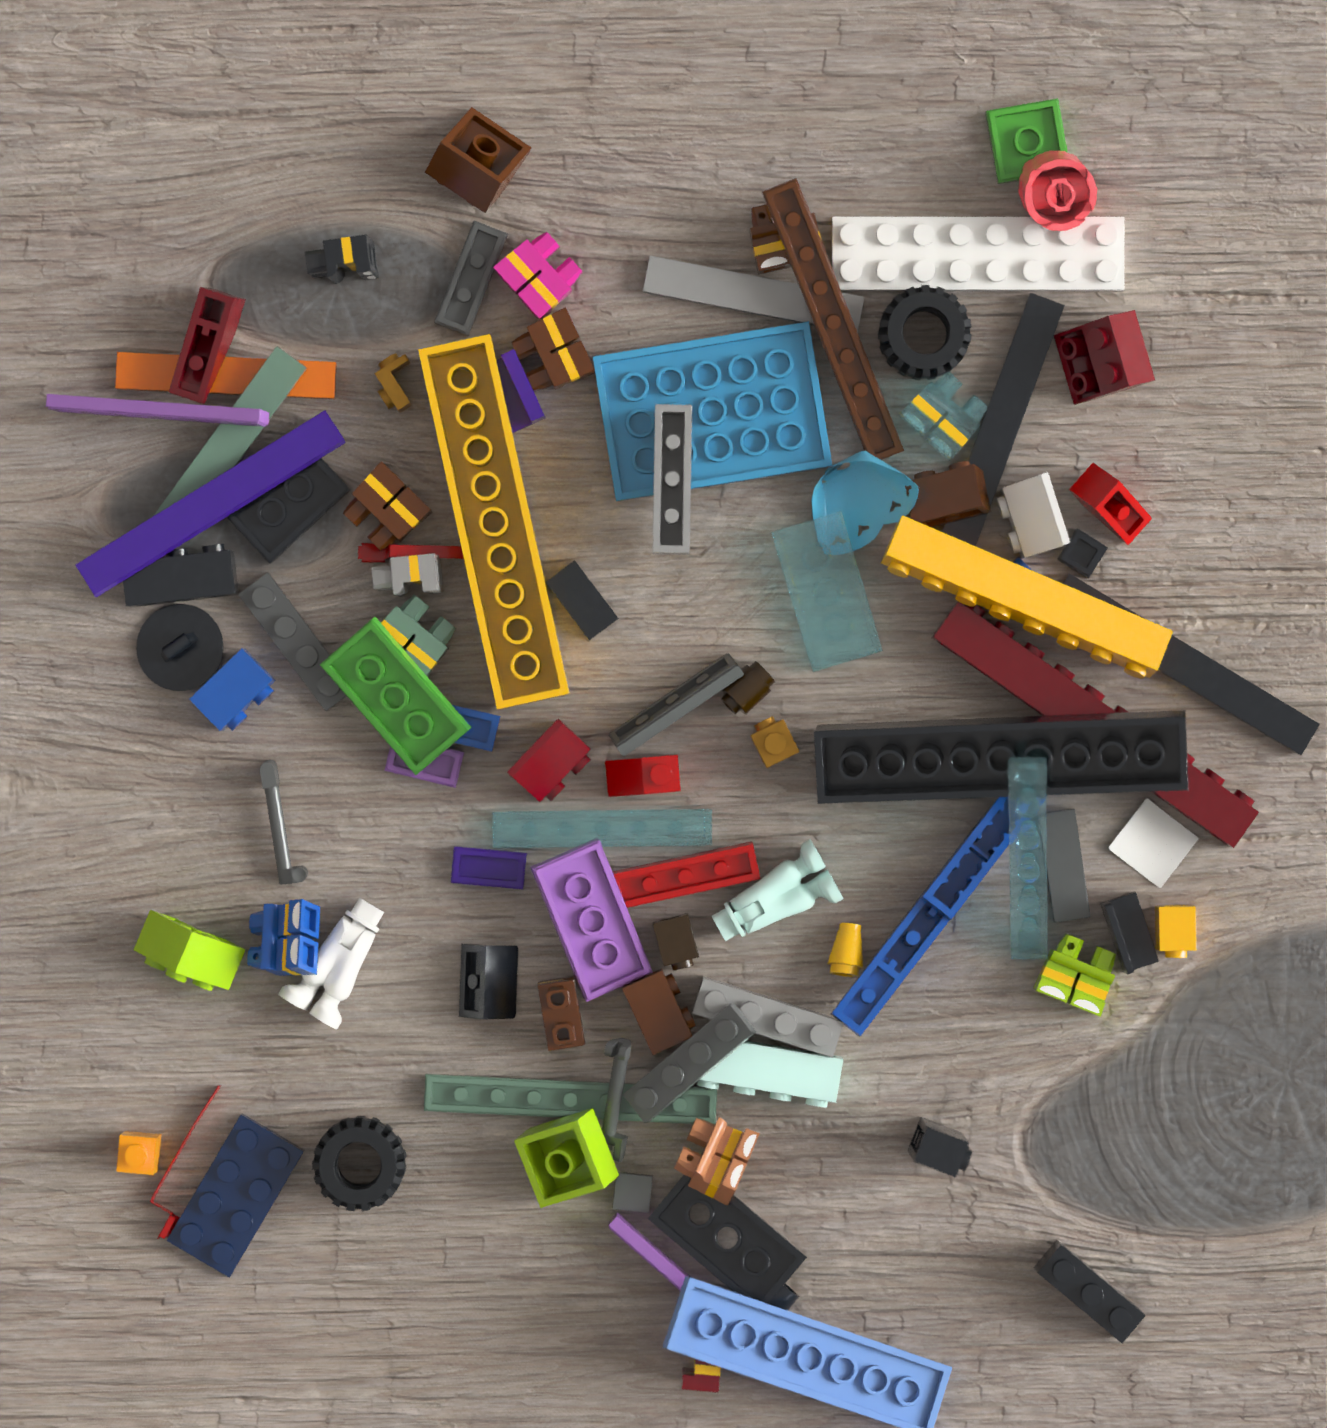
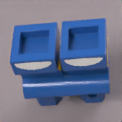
(286, 938)

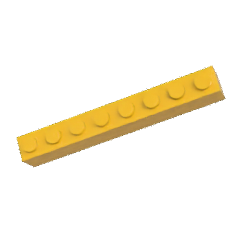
(1026, 597)

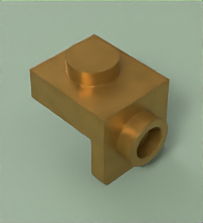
(392, 392)

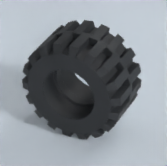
(947, 310)
(336, 1185)

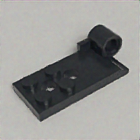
(754, 1266)

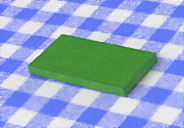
(395, 695)

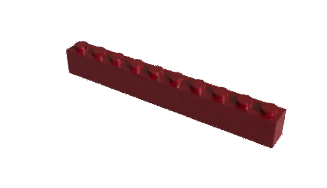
(1053, 692)

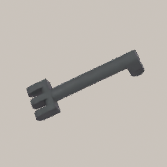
(270, 782)
(620, 1050)

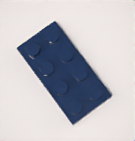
(235, 1195)

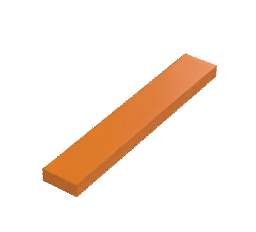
(156, 373)

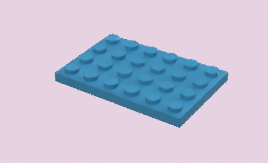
(750, 402)

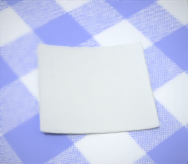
(1153, 843)

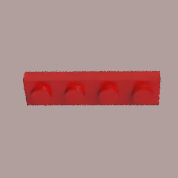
(688, 874)

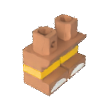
(722, 1160)

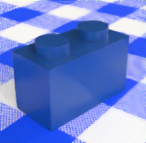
(233, 691)

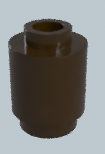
(748, 690)

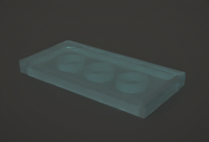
(826, 591)

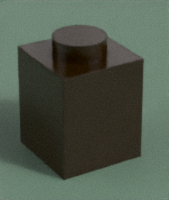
(676, 941)

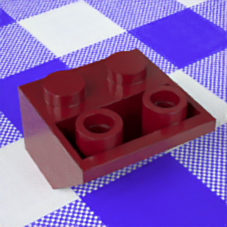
(1104, 357)

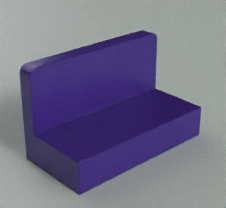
(518, 393)

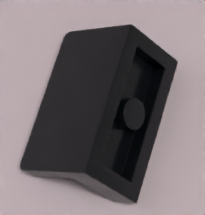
(1129, 932)
(488, 981)

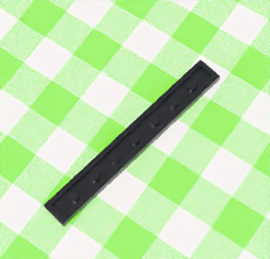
(1009, 403)
(1225, 687)

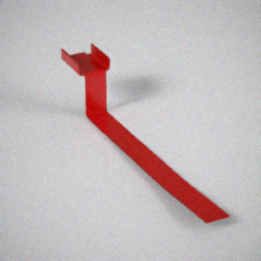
(371, 554)
(172, 1219)

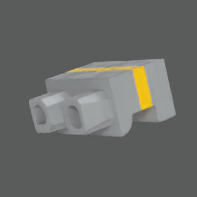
(410, 570)

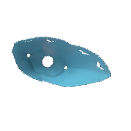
(864, 495)

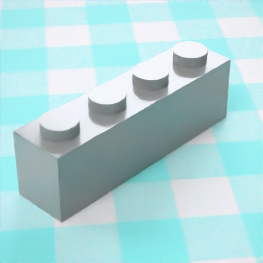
(672, 479)
(771, 1016)

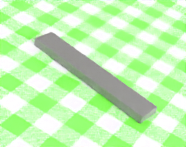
(734, 291)

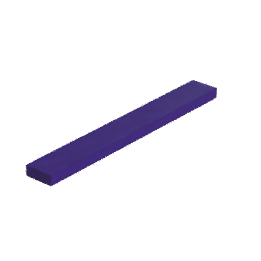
(210, 503)

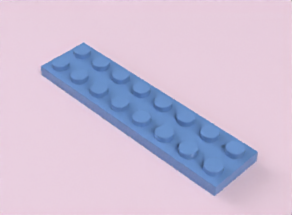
(806, 1356)

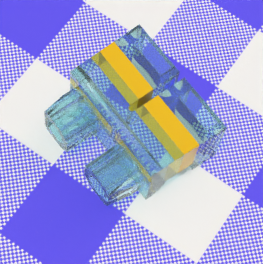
(956, 426)

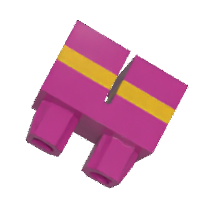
(547, 288)

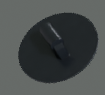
(180, 647)

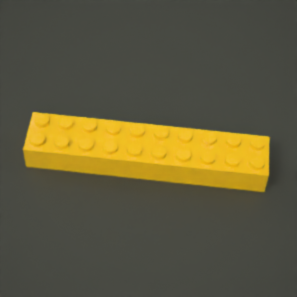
(494, 521)

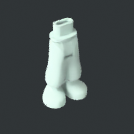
(778, 895)

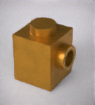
(773, 741)

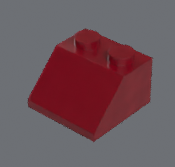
(550, 761)

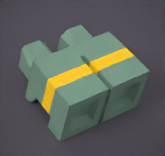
(427, 646)

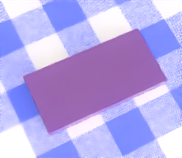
(591, 919)

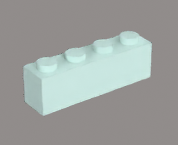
(779, 1071)

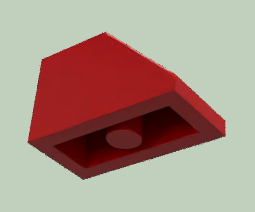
(1110, 503)
(643, 775)

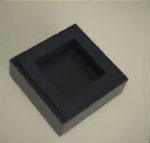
(1082, 553)

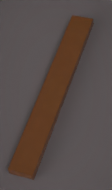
(832, 319)

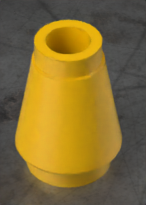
(846, 953)

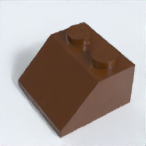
(477, 159)

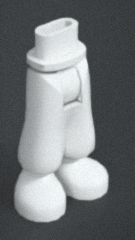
(337, 965)

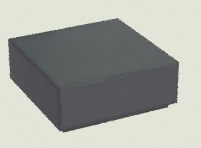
(632, 1192)

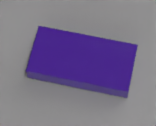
(488, 867)

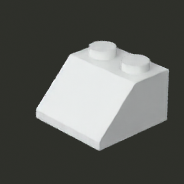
(1033, 516)

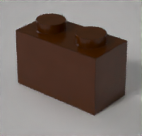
(950, 495)
(658, 1011)

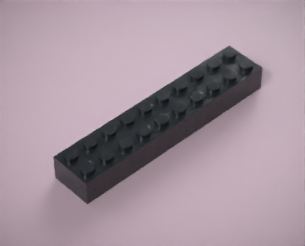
(973, 756)

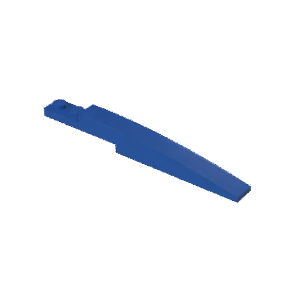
(926, 919)

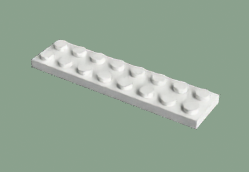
(976, 254)

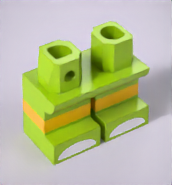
(1092, 978)

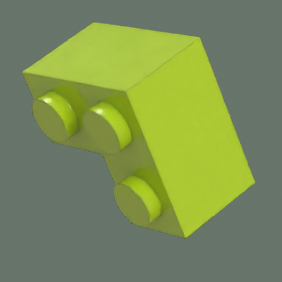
(188, 952)

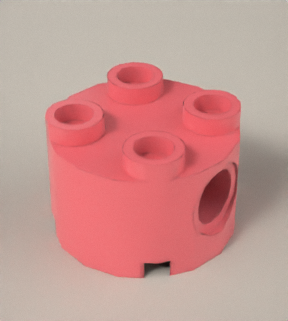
(1057, 190)

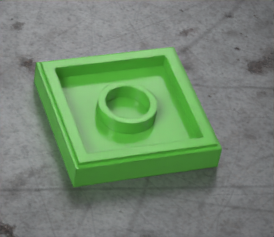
(1022, 133)

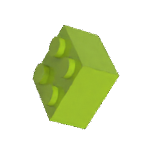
(566, 1158)

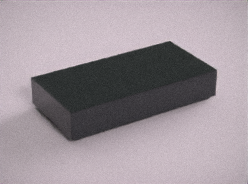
(582, 600)

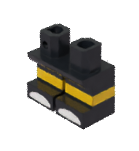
(343, 256)

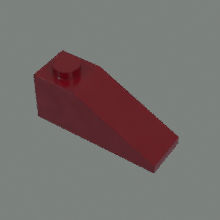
(206, 343)

